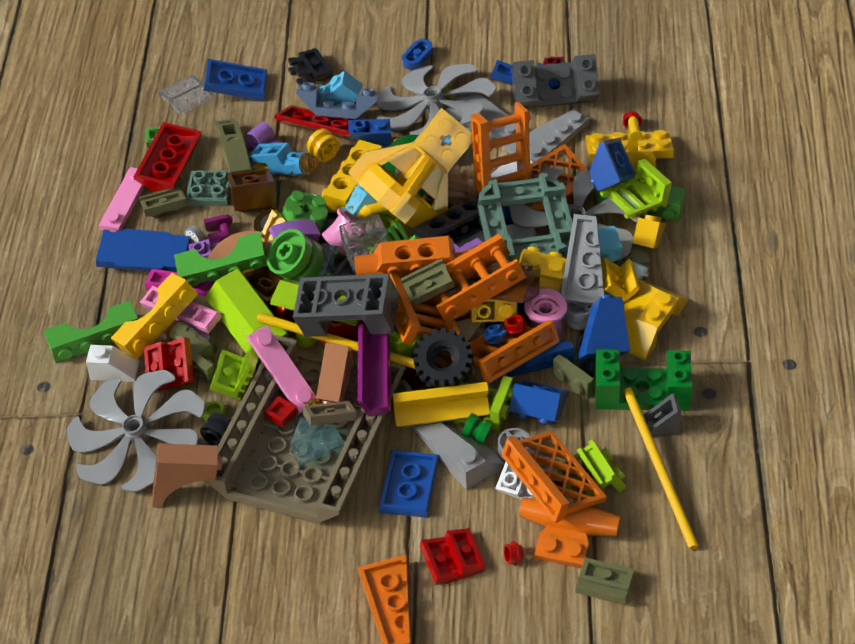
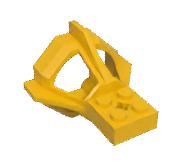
(422, 165)

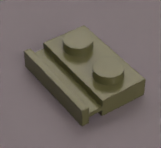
(162, 202)
(427, 282)
(604, 580)

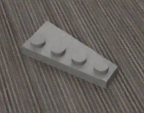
(489, 112)
(553, 134)
(583, 265)

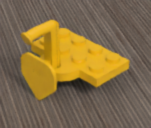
(636, 144)

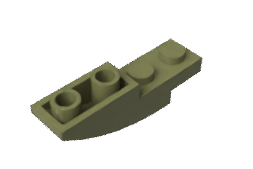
(232, 145)

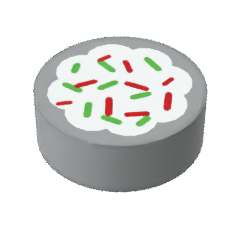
(194, 233)

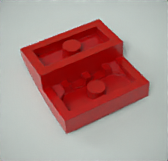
(172, 357)
(452, 556)

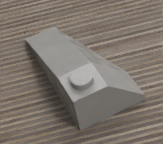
(461, 455)

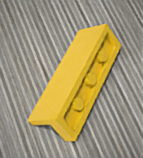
(440, 404)

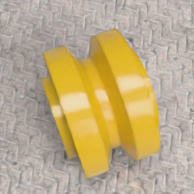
(323, 145)

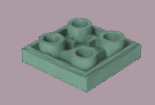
(208, 188)

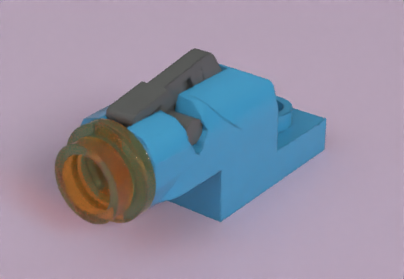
(282, 159)

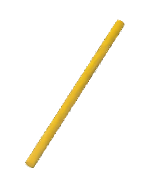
(330, 338)
(661, 469)

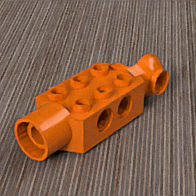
(408, 256)

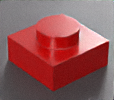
(280, 411)

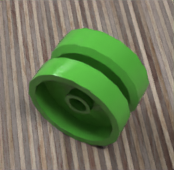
(295, 256)

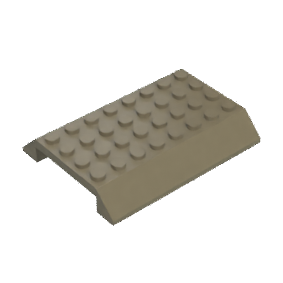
(258, 455)

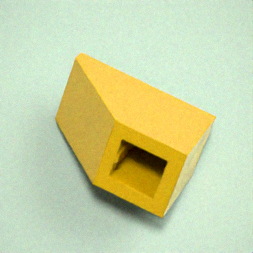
(649, 231)
(493, 311)

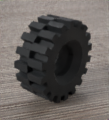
(443, 342)

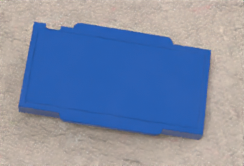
(140, 250)

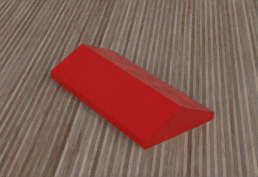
(306, 119)
(167, 157)

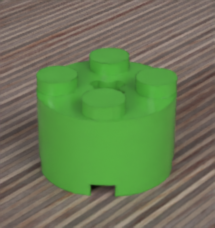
(305, 207)

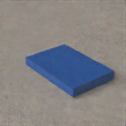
(235, 80)
(409, 483)

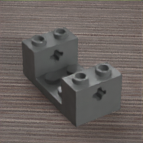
(576, 79)
(368, 299)

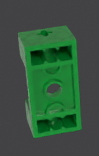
(660, 382)

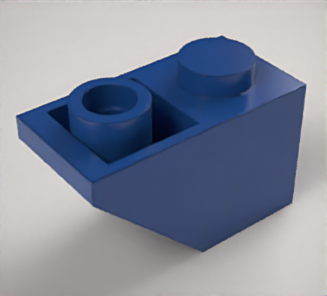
(373, 131)

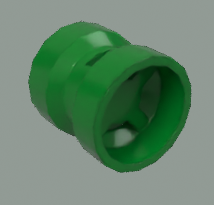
(482, 430)

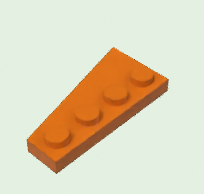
(387, 596)

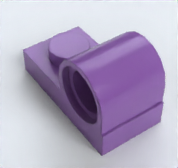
(260, 135)

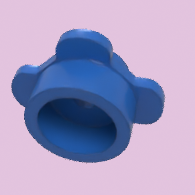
(495, 334)

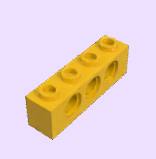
(343, 184)

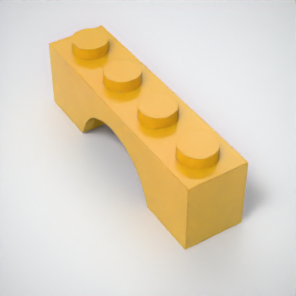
(173, 298)

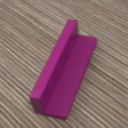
(374, 372)

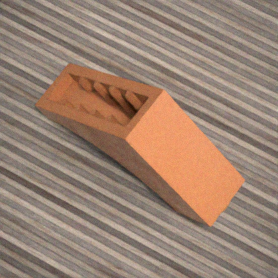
(335, 372)
(181, 465)

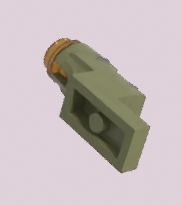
(200, 348)

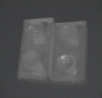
(186, 95)
(362, 237)

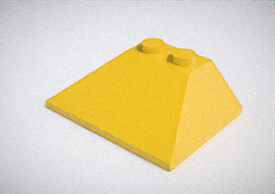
(647, 314)

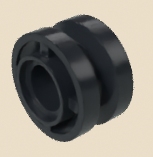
(214, 428)

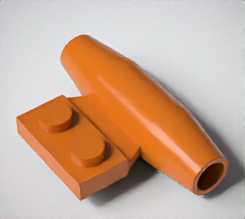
(567, 540)

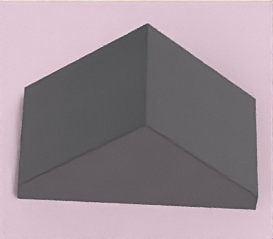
(664, 417)

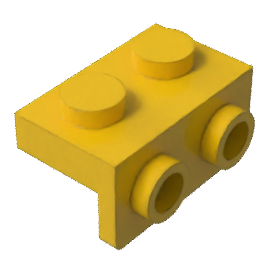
(619, 280)

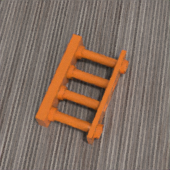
(483, 146)
(490, 285)
(409, 322)
(505, 356)

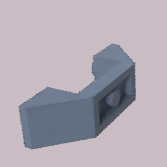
(311, 97)

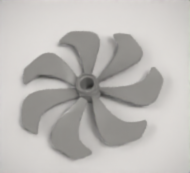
(432, 97)
(582, 186)
(133, 430)

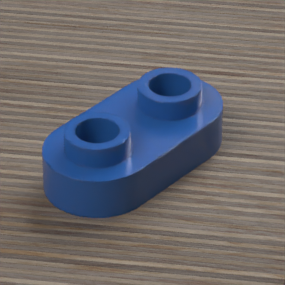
(417, 54)

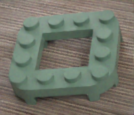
(527, 191)

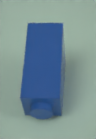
(605, 328)

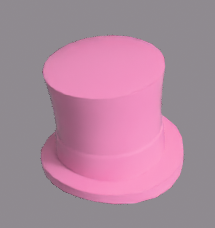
(332, 234)
(546, 306)

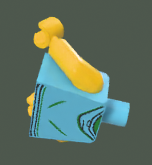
(363, 204)

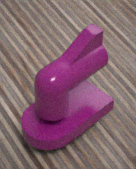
(218, 222)

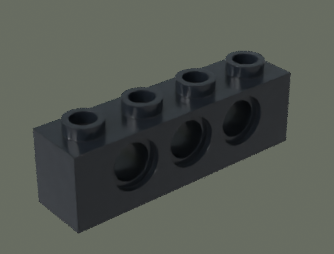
(456, 222)

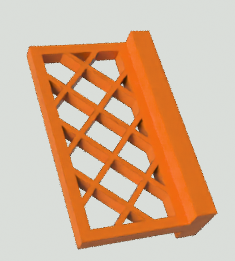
(573, 163)
(539, 480)

